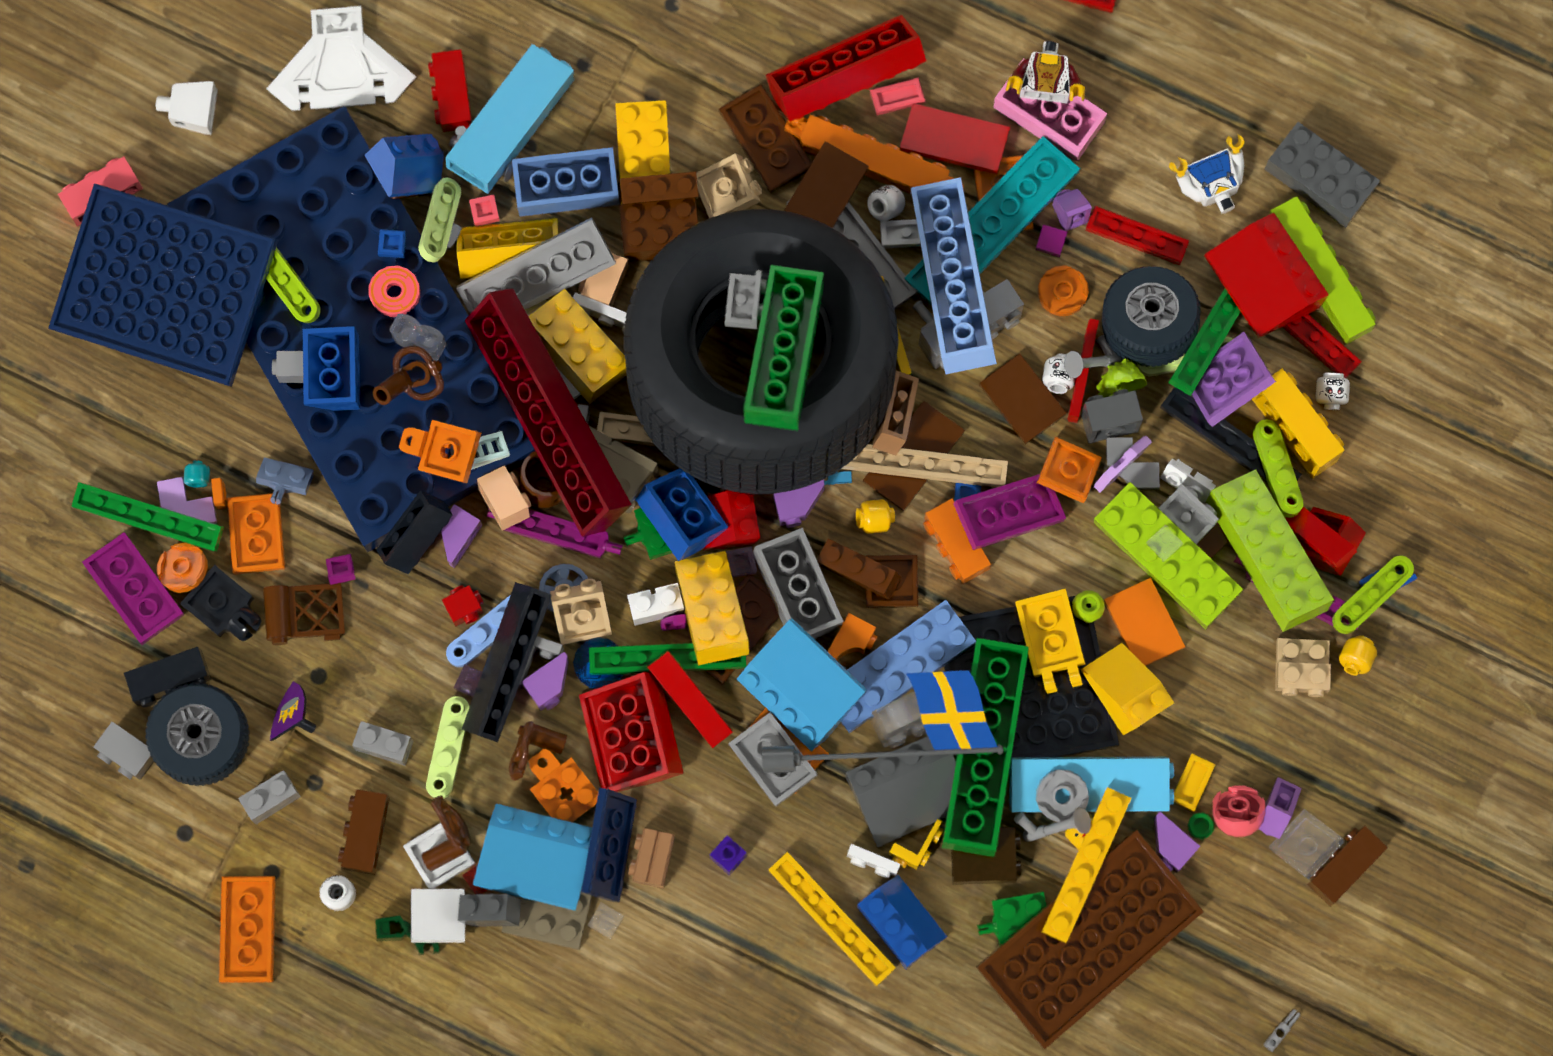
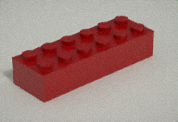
(846, 68)

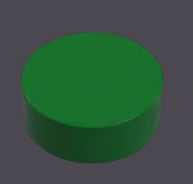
(1200, 826)

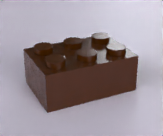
(652, 225)

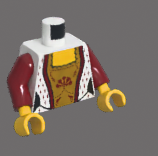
(1047, 77)

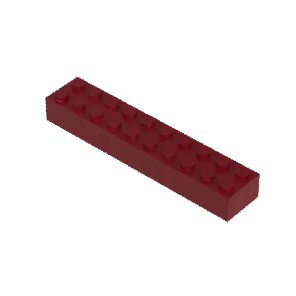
(547, 412)

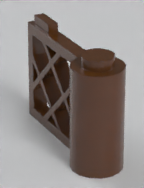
(281, 613)

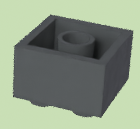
(1111, 416)

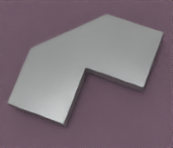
(1141, 474)

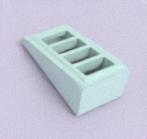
(492, 456)

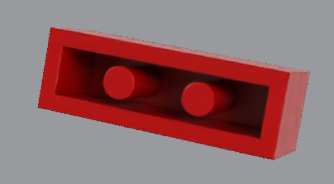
(450, 90)

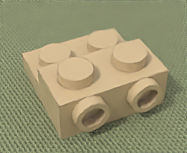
(728, 186)
(580, 611)
(1302, 667)

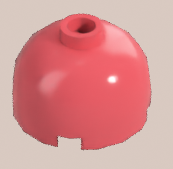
(1238, 811)

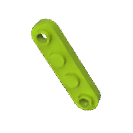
(292, 289)
(1278, 467)
(1373, 594)

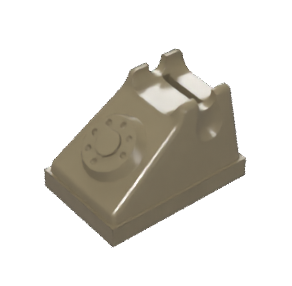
(628, 465)

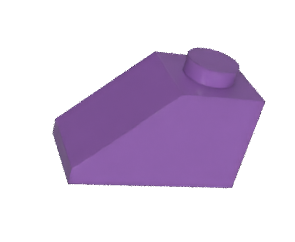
(1071, 209)
(797, 504)
(459, 534)
(548, 682)
(1279, 807)
(1172, 843)

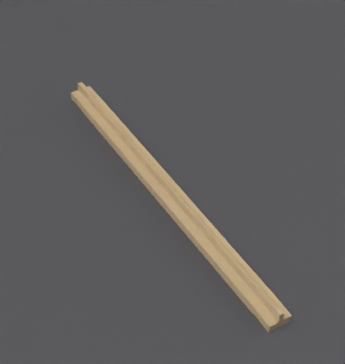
(906, 463)

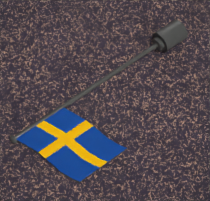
(949, 713)

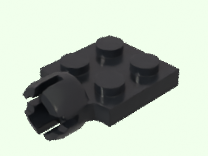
(222, 605)

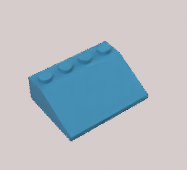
(802, 684)
(534, 857)

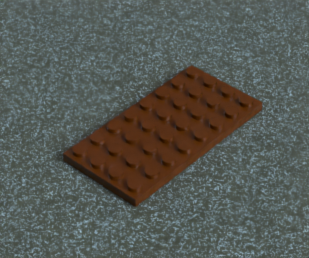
(1123, 923)

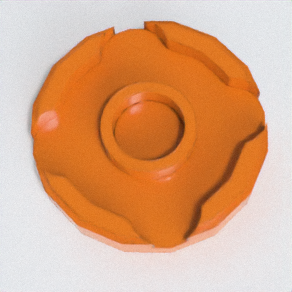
(1063, 291)
(182, 567)

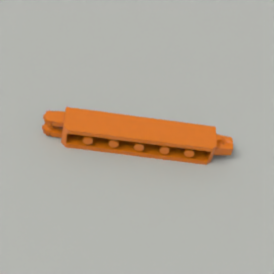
(885, 162)

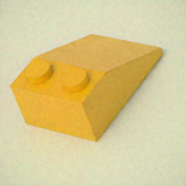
(1126, 688)

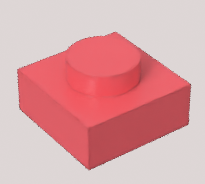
(484, 210)

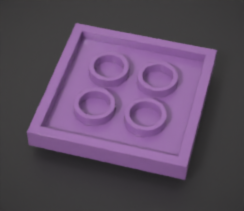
(1231, 379)

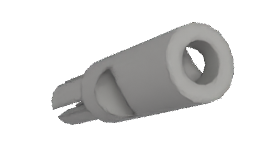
(1273, 1040)

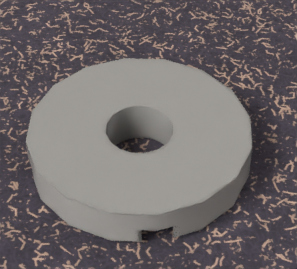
(1051, 784)

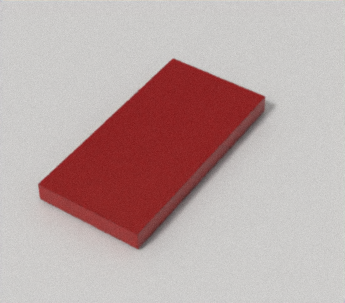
(955, 139)

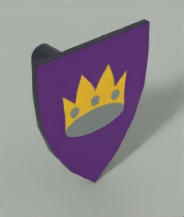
(291, 713)

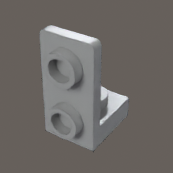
(546, 649)

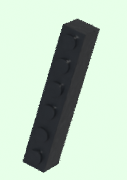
(506, 662)

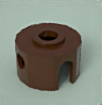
(530, 473)

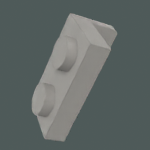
(744, 299)
(1189, 513)

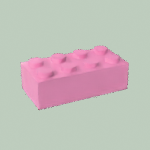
(1065, 125)

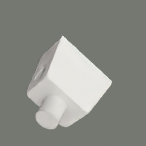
(190, 106)

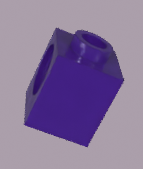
(728, 855)

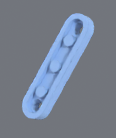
(477, 637)

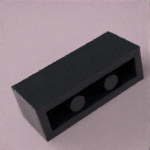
(414, 532)
(162, 676)

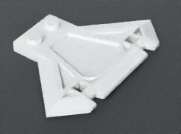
(340, 66)

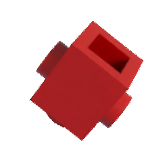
(463, 605)

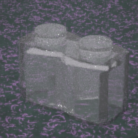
(408, 332)

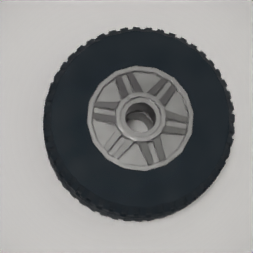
(1150, 316)
(215, 751)

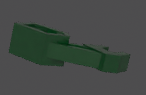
(383, 932)

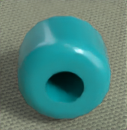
(196, 474)

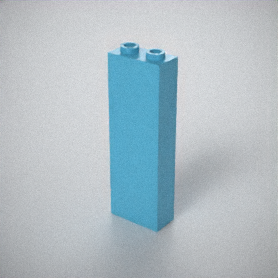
(510, 118)
(1140, 778)

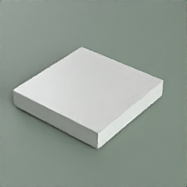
(441, 875)
(436, 916)

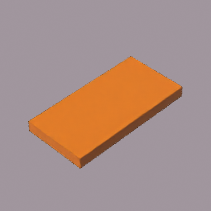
(247, 929)

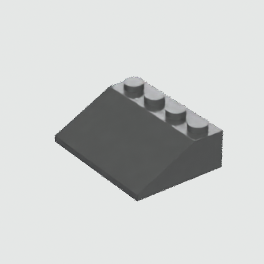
(903, 791)

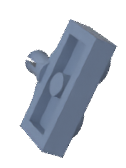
(284, 478)

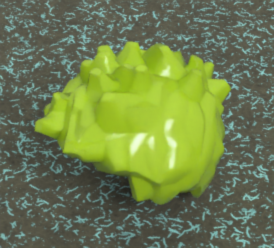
(1121, 376)

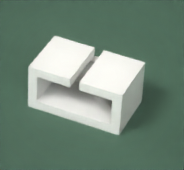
(652, 607)

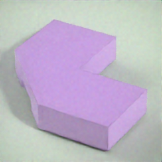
(1127, 458)
(173, 497)

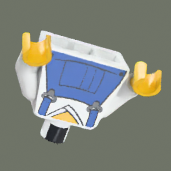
(1213, 177)

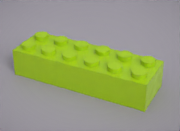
(1269, 551)
(1186, 575)

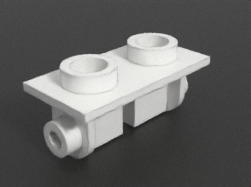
(1179, 473)

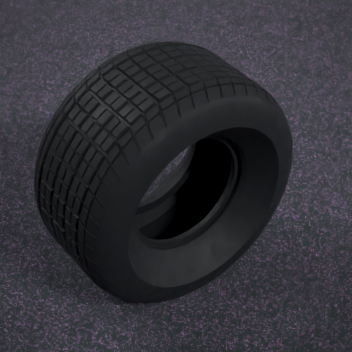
(702, 422)

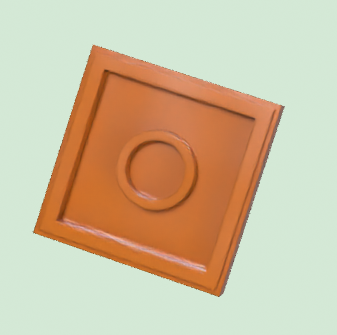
(1069, 470)

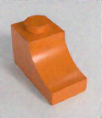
(852, 637)

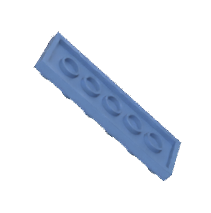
(917, 649)

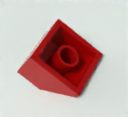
(740, 516)
(1343, 526)

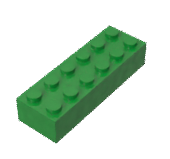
(784, 347)

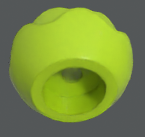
(1088, 614)

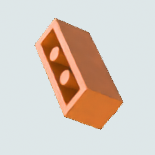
(954, 543)

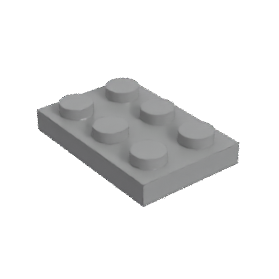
(748, 748)

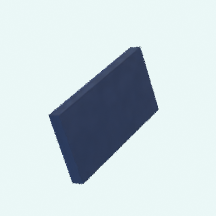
(609, 845)

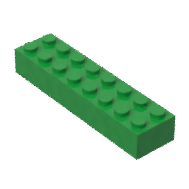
(982, 777)

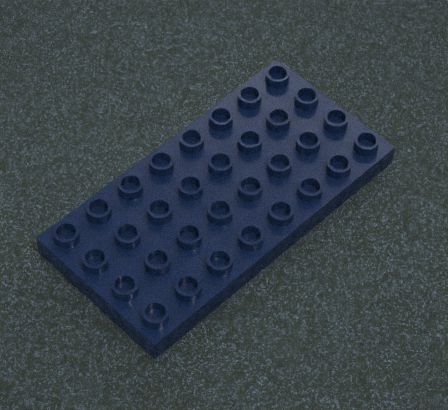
(328, 217)

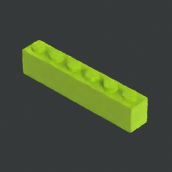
(1344, 301)

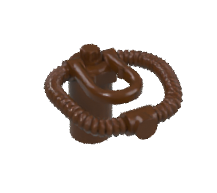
(401, 381)
(536, 736)
(457, 834)

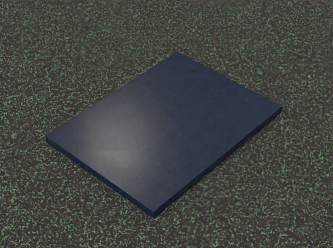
(163, 284)

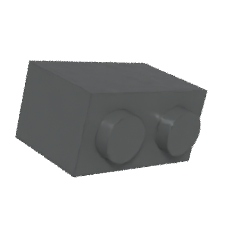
(489, 910)

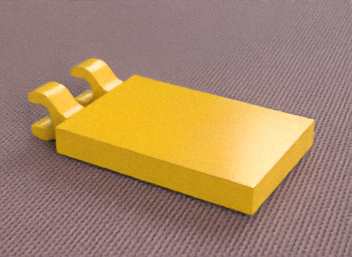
(1051, 637)

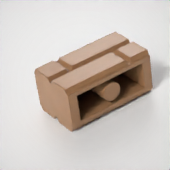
(652, 858)

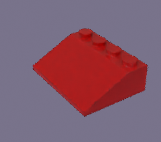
(1267, 276)
(631, 733)

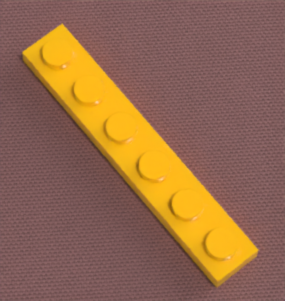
(1086, 865)
(832, 919)

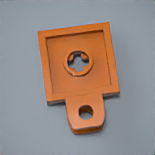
(432, 445)
(555, 777)

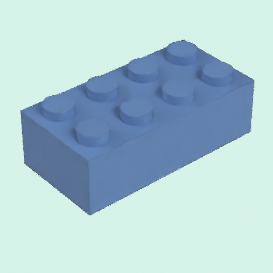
(565, 181)

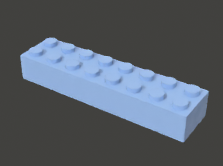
(953, 276)

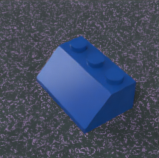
(407, 164)
(331, 368)
(681, 513)
(901, 921)

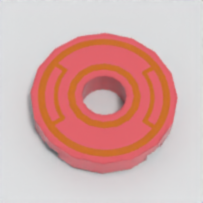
(390, 277)

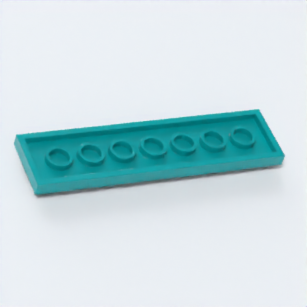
(1010, 206)

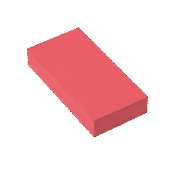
(897, 96)

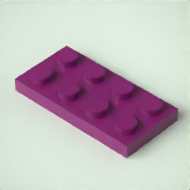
(1008, 512)
(133, 588)

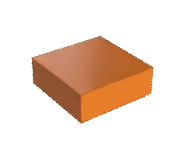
(219, 493)

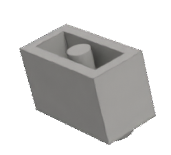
(383, 743)
(125, 751)
(269, 797)

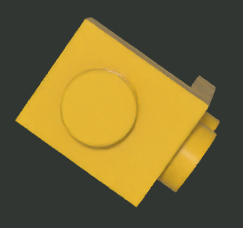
(906, 857)

